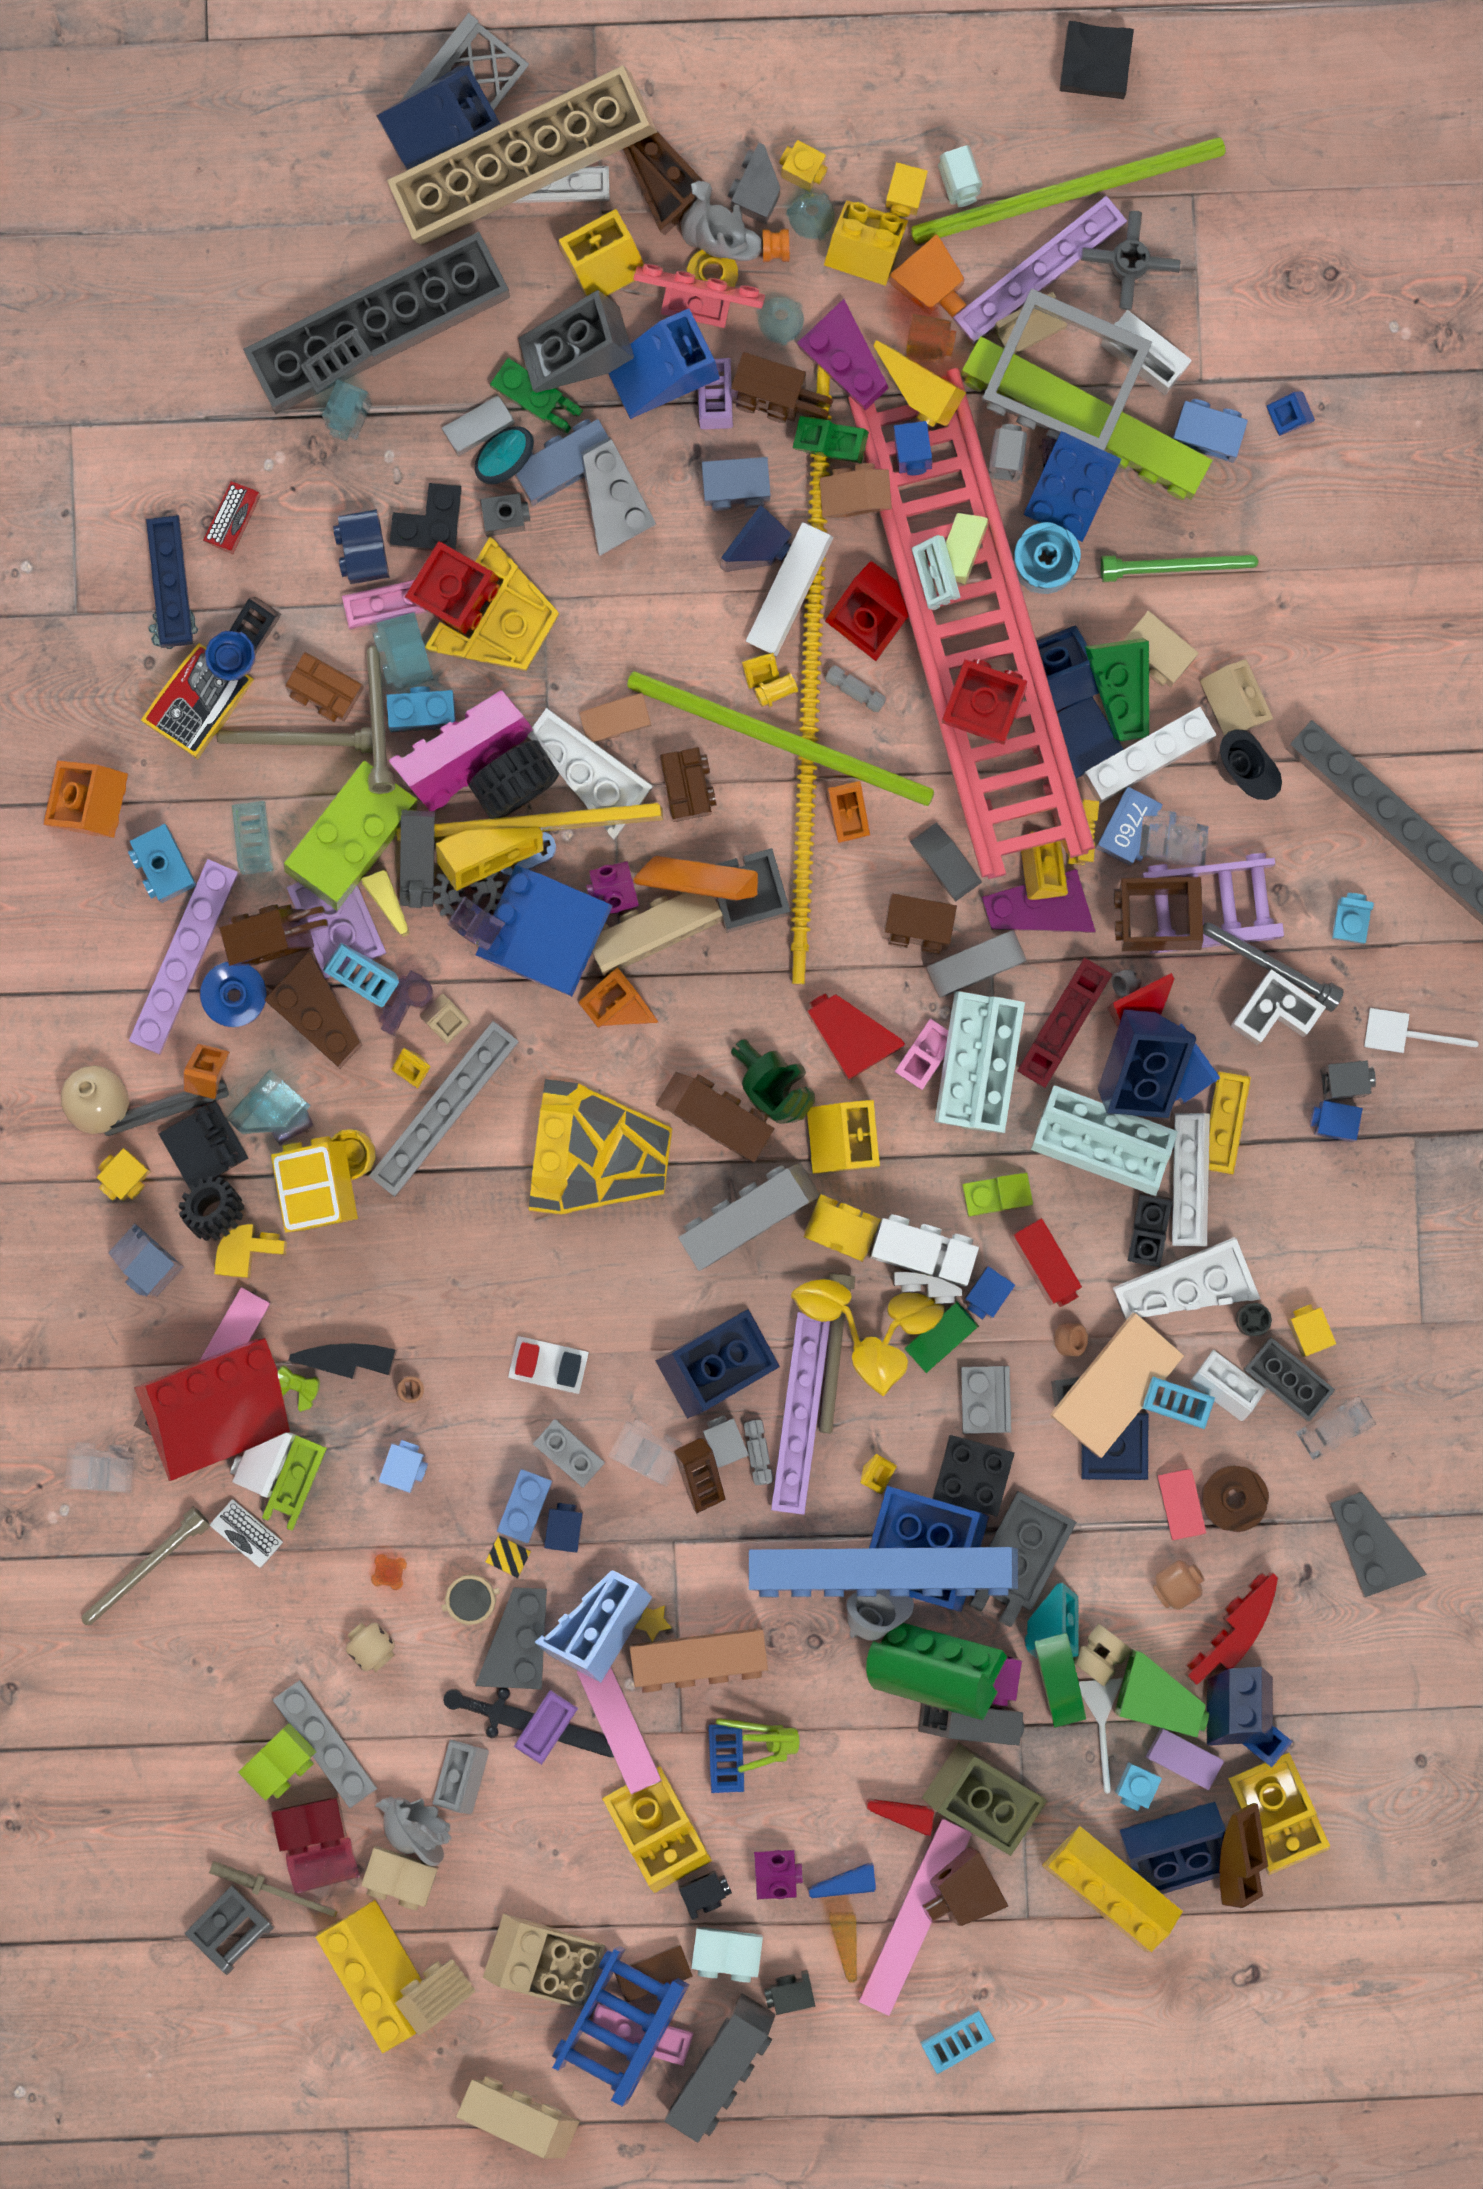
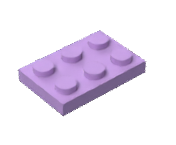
(348, 925)

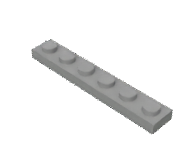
(444, 1109)

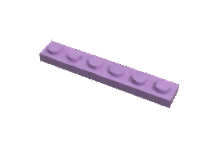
(1039, 269)
(183, 957)
(800, 1415)

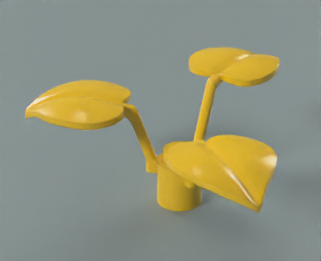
(872, 1358)

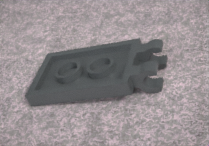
(1040, 1538)

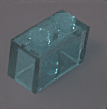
(346, 411)
(404, 651)

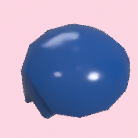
(230, 655)

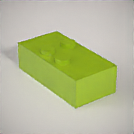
(348, 838)

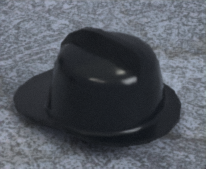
(1247, 765)

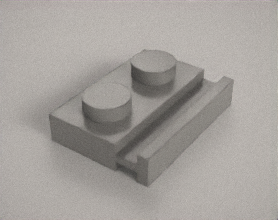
(986, 1399)

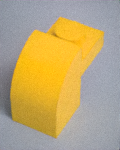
(237, 1248)

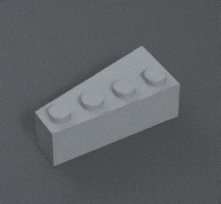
(749, 1215)

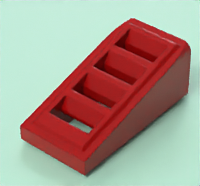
(909, 1815)

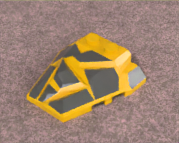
(594, 1152)

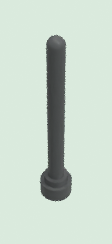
(1324, 993)

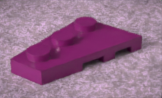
(845, 356)
(1016, 912)

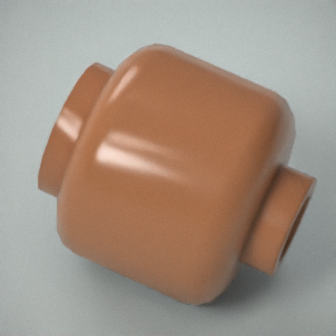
(1178, 1585)

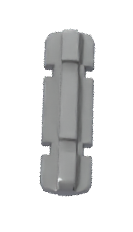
(855, 688)
(758, 1452)

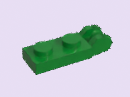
(515, 385)

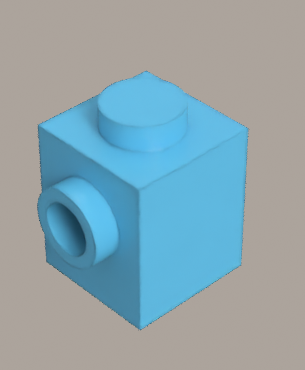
(1137, 1787)

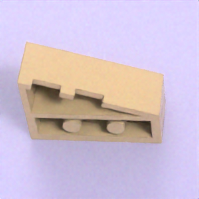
(518, 2118)

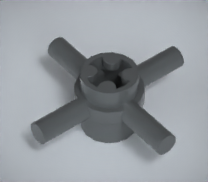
(1119, 265)

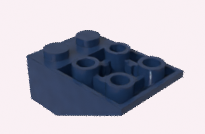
(438, 117)

